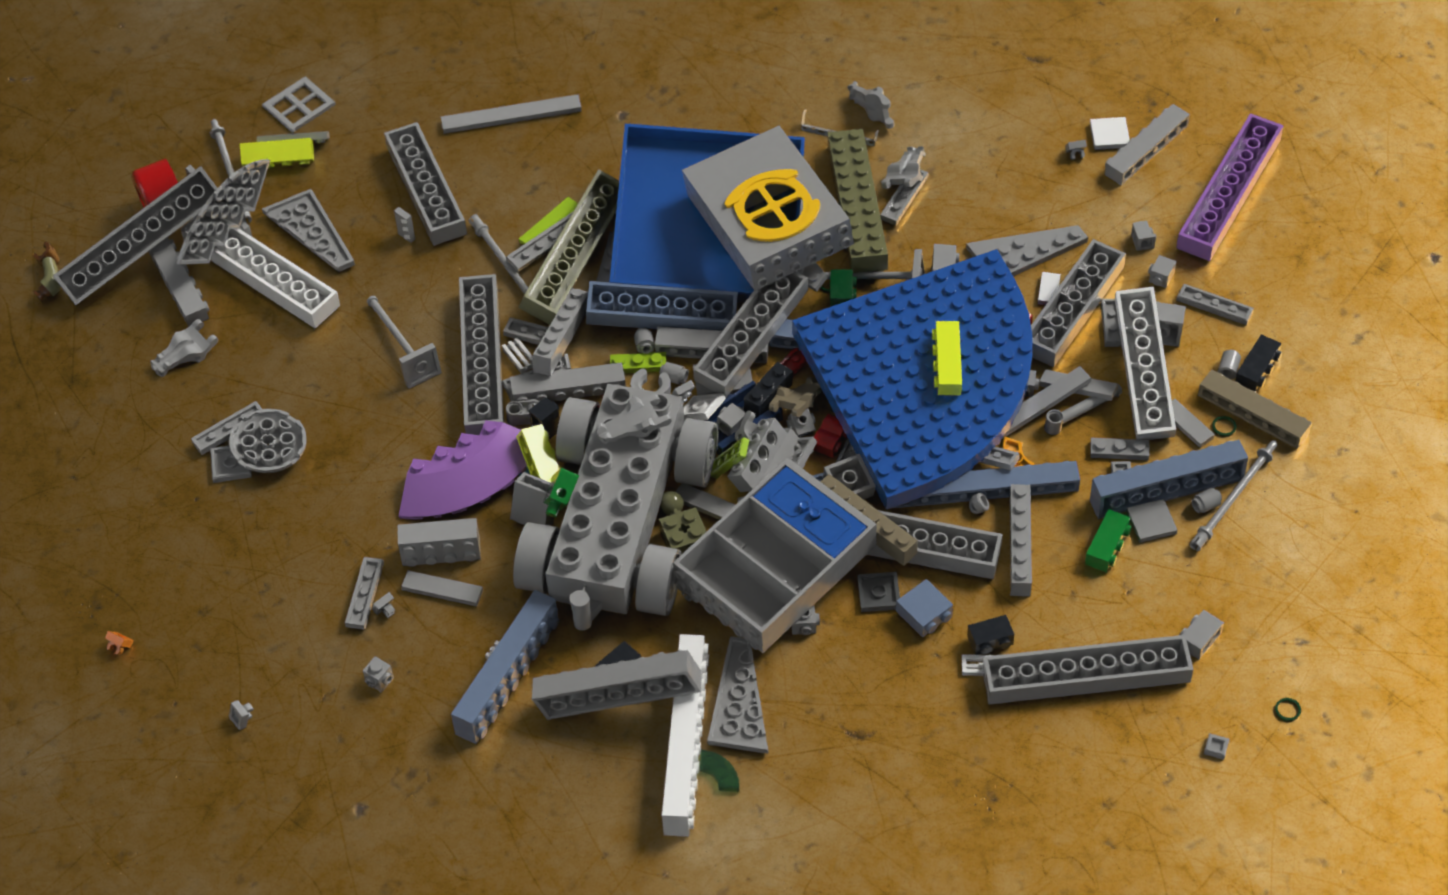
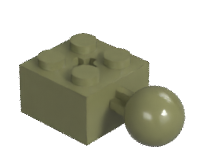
(679, 528)

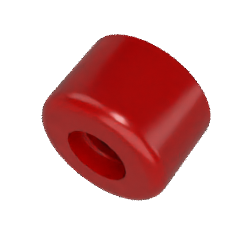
(153, 181)

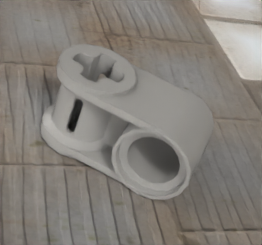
(518, 412)

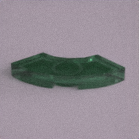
(721, 770)

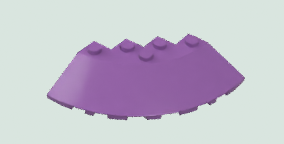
(463, 473)

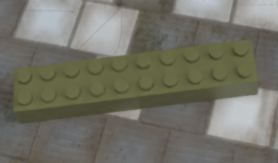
(858, 199)
(572, 249)

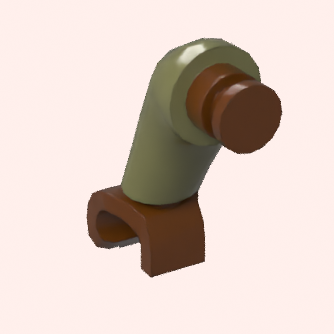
(49, 261)

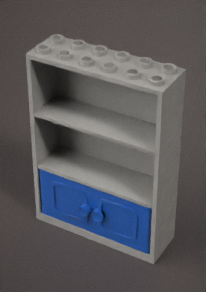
(774, 554)

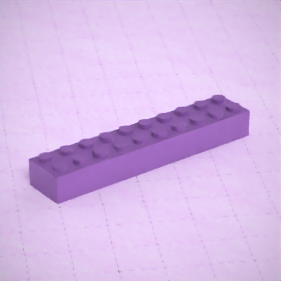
(1229, 187)

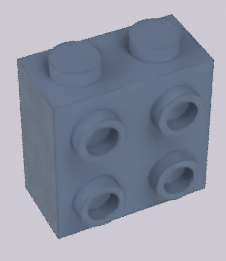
(924, 608)

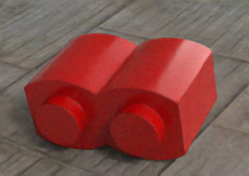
(829, 437)

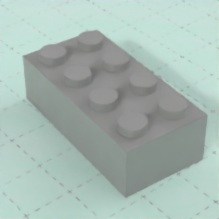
(439, 542)

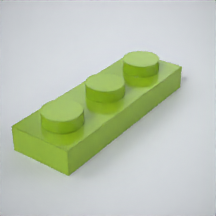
(634, 362)

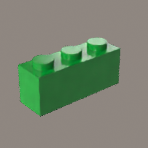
(1108, 541)

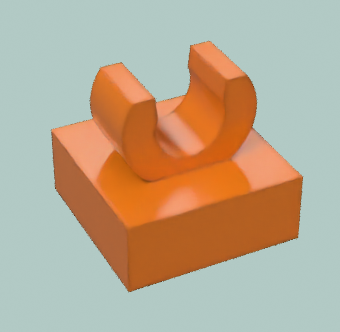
(119, 640)

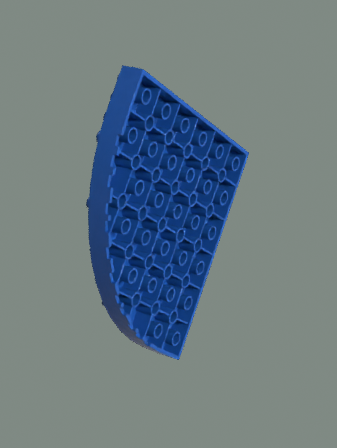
(880, 376)

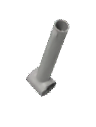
(1056, 418)

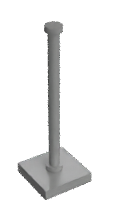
(918, 270)
(416, 365)

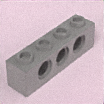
(760, 452)

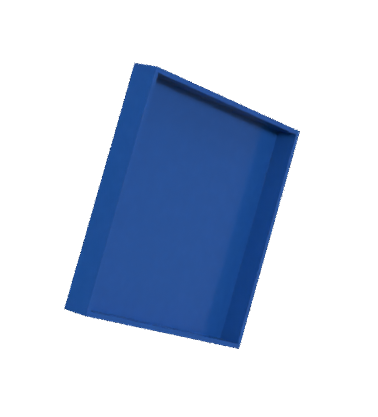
(658, 227)

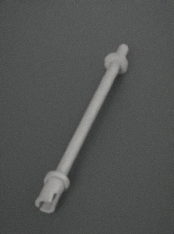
(218, 134)
(481, 230)
(1205, 532)

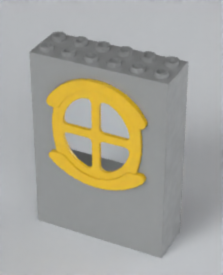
(755, 173)

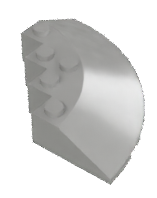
(223, 212)

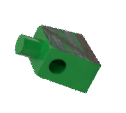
(559, 491)

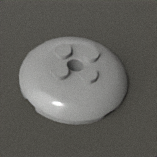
(263, 427)

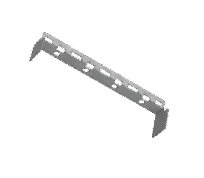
(826, 130)

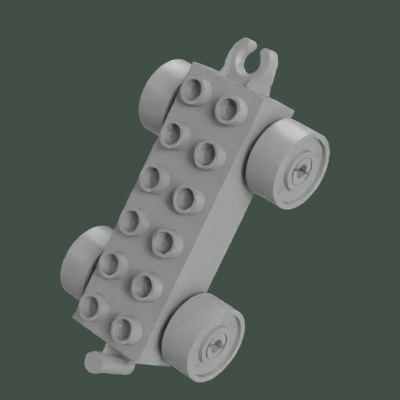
(613, 508)

